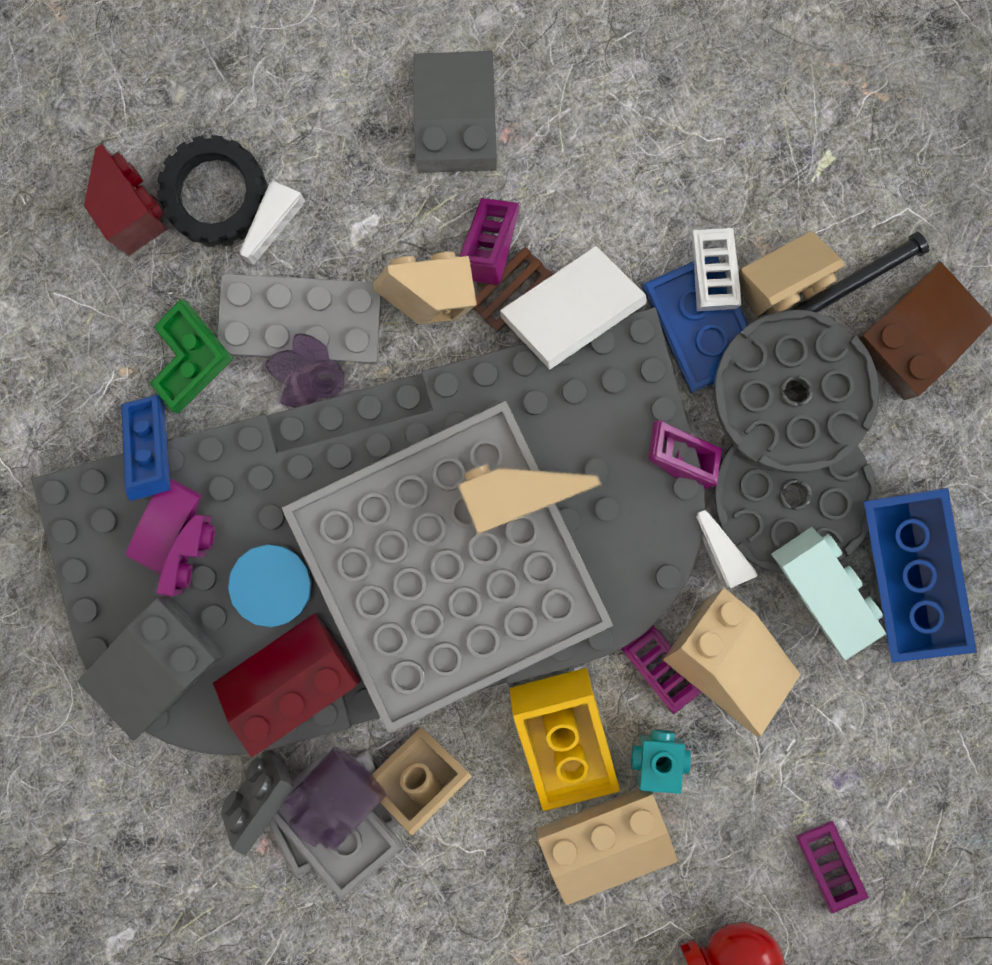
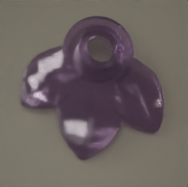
(300, 372)

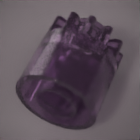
(333, 800)

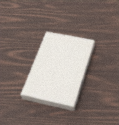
(573, 307)

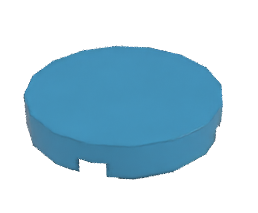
(270, 585)

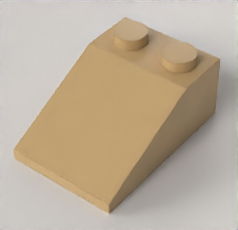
(511, 493)
(734, 661)

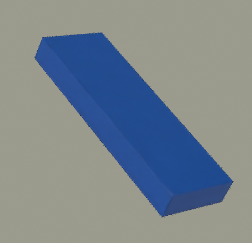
(145, 448)

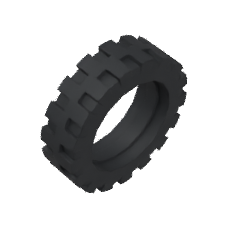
(180, 166)

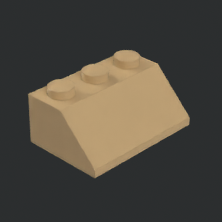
(606, 845)

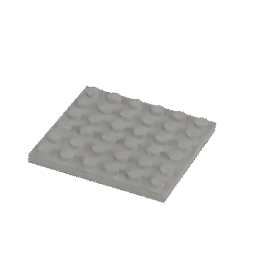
(424, 594)

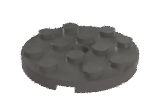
(837, 382)
(760, 521)

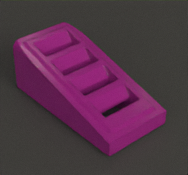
(485, 264)
(707, 453)
(681, 698)
(846, 898)

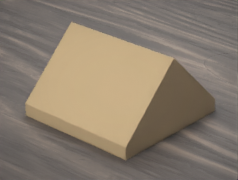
(419, 780)

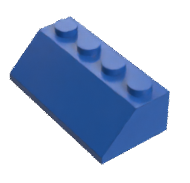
(920, 575)

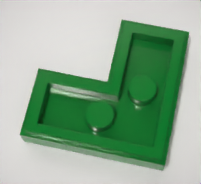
(197, 356)

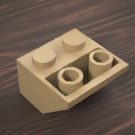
(796, 268)
(429, 289)

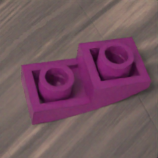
(162, 524)
(191, 542)

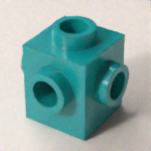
(661, 776)

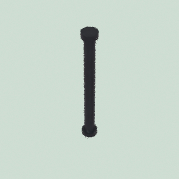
(915, 246)

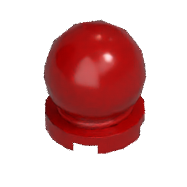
(735, 945)

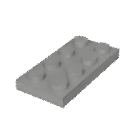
(266, 312)

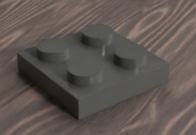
(256, 801)

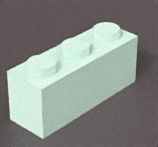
(830, 592)

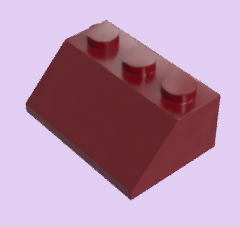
(284, 684)

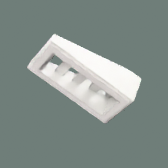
(273, 215)
(727, 301)
(725, 557)

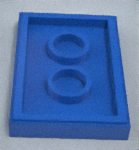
(693, 336)

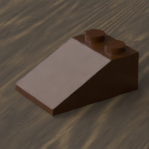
(924, 332)

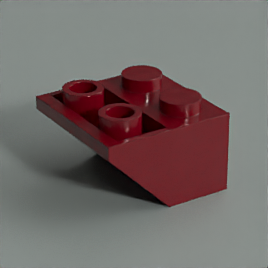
(118, 205)

